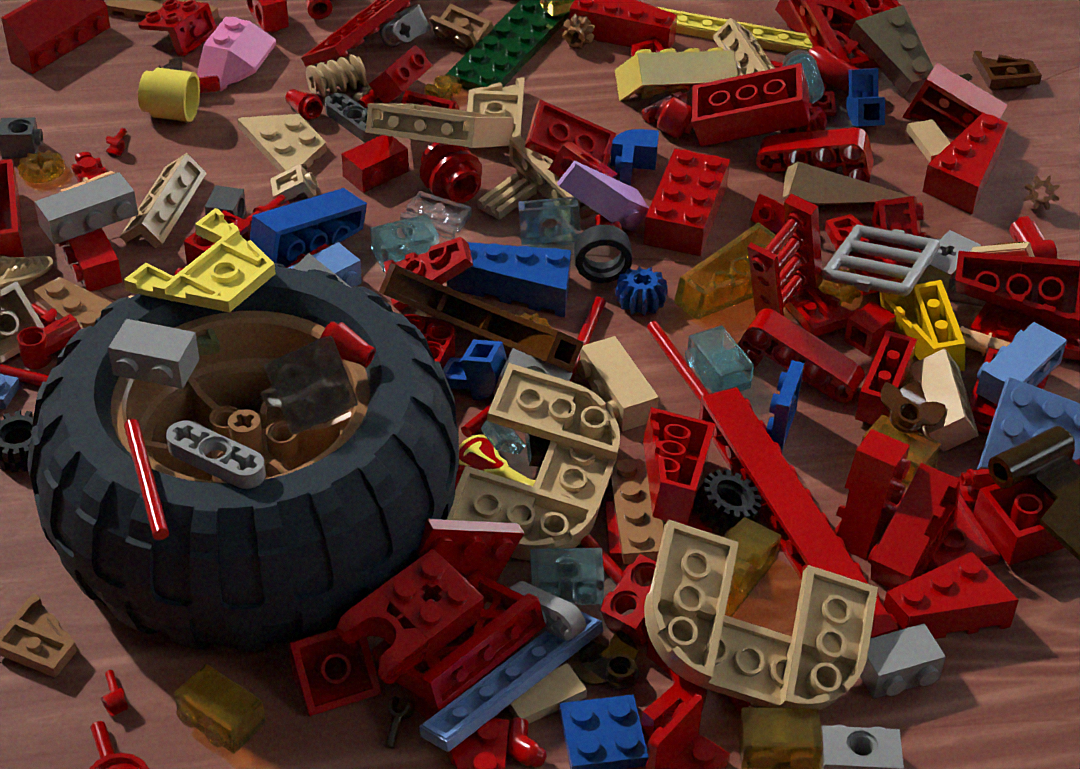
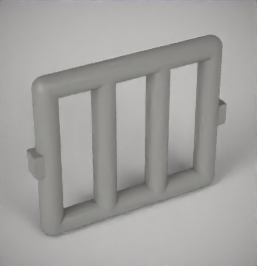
(866, 283)

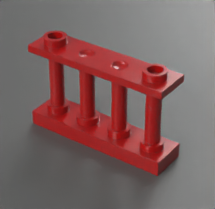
(801, 251)

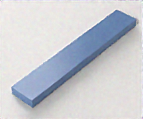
(504, 686)

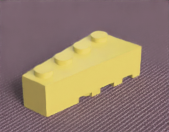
(672, 71)

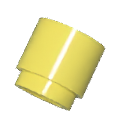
(169, 94)

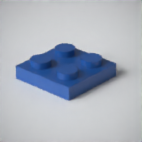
(785, 404)
(603, 733)

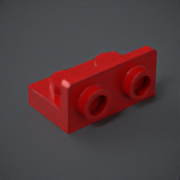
(903, 215)

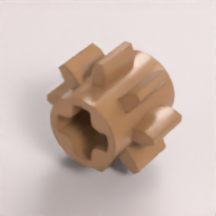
(578, 31)
(1050, 190)

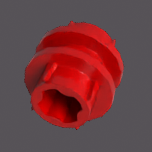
(451, 172)

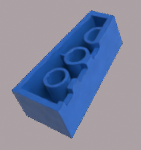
(307, 225)
(518, 274)

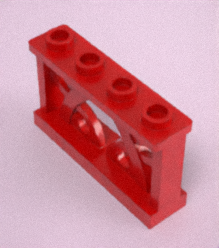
(817, 27)
(494, 639)

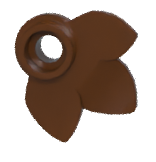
(909, 407)

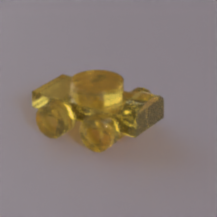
(444, 87)

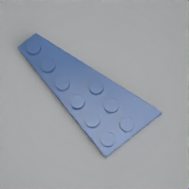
(1026, 412)

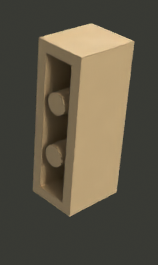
(617, 382)
(944, 384)

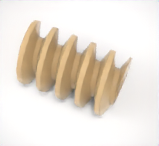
(336, 74)

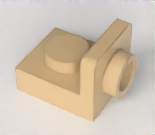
(293, 183)

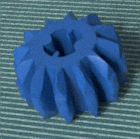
(641, 290)

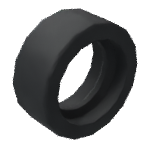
(602, 236)

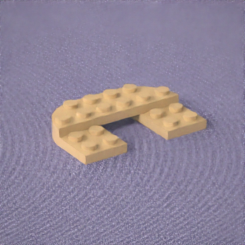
(572, 475)
(743, 659)

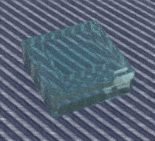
(503, 438)

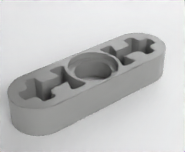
(225, 467)
(560, 616)

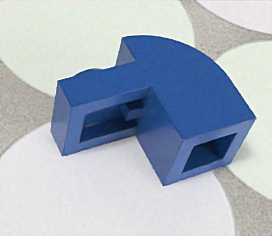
(864, 103)
(634, 150)
(477, 368)

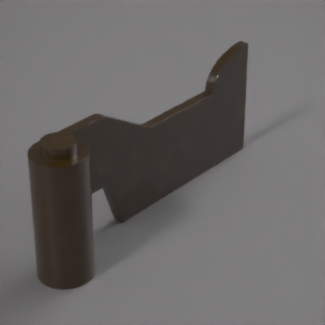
(1050, 465)

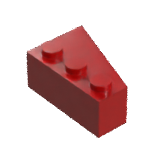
(952, 101)
(873, 491)
(916, 528)
(953, 599)

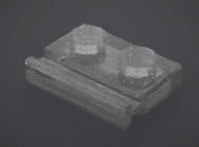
(444, 214)

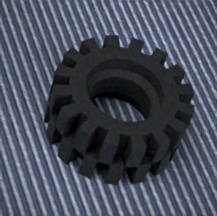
(10, 430)
(732, 489)

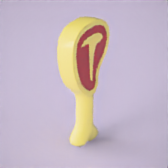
(481, 453)

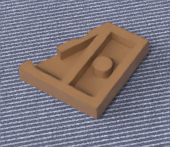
(37, 639)

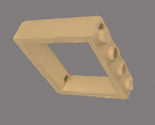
(439, 125)

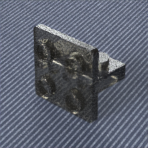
(309, 385)

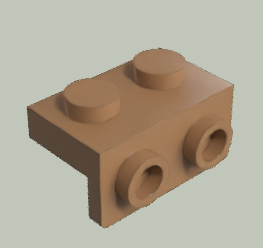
(461, 26)

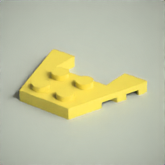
(216, 278)

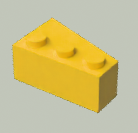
(929, 319)

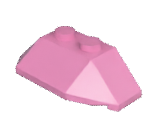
(234, 51)

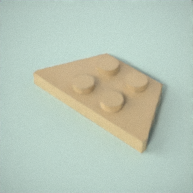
(499, 101)
(284, 139)

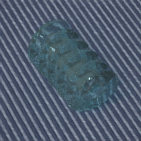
(811, 72)

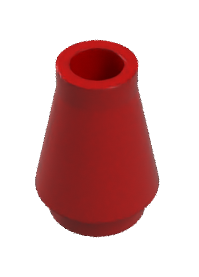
(305, 104)
(349, 344)

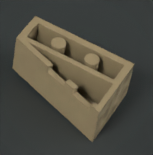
(894, 47)

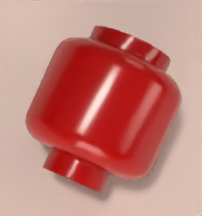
(674, 118)

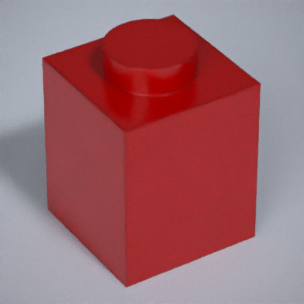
(867, 327)

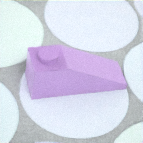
(605, 195)

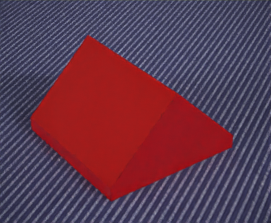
(332, 671)

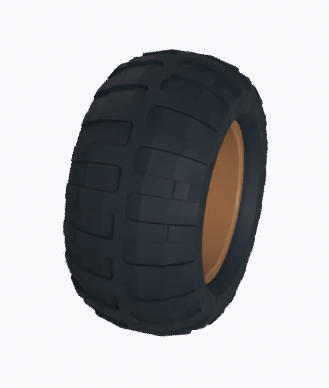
(263, 561)

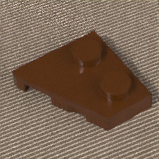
(1006, 71)

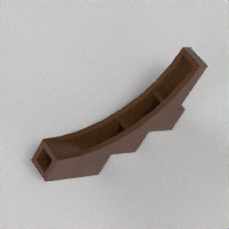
(481, 318)

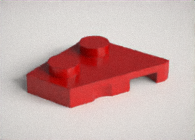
(818, 311)

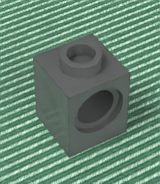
(19, 137)
(227, 199)

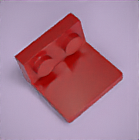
(186, 21)
(681, 745)

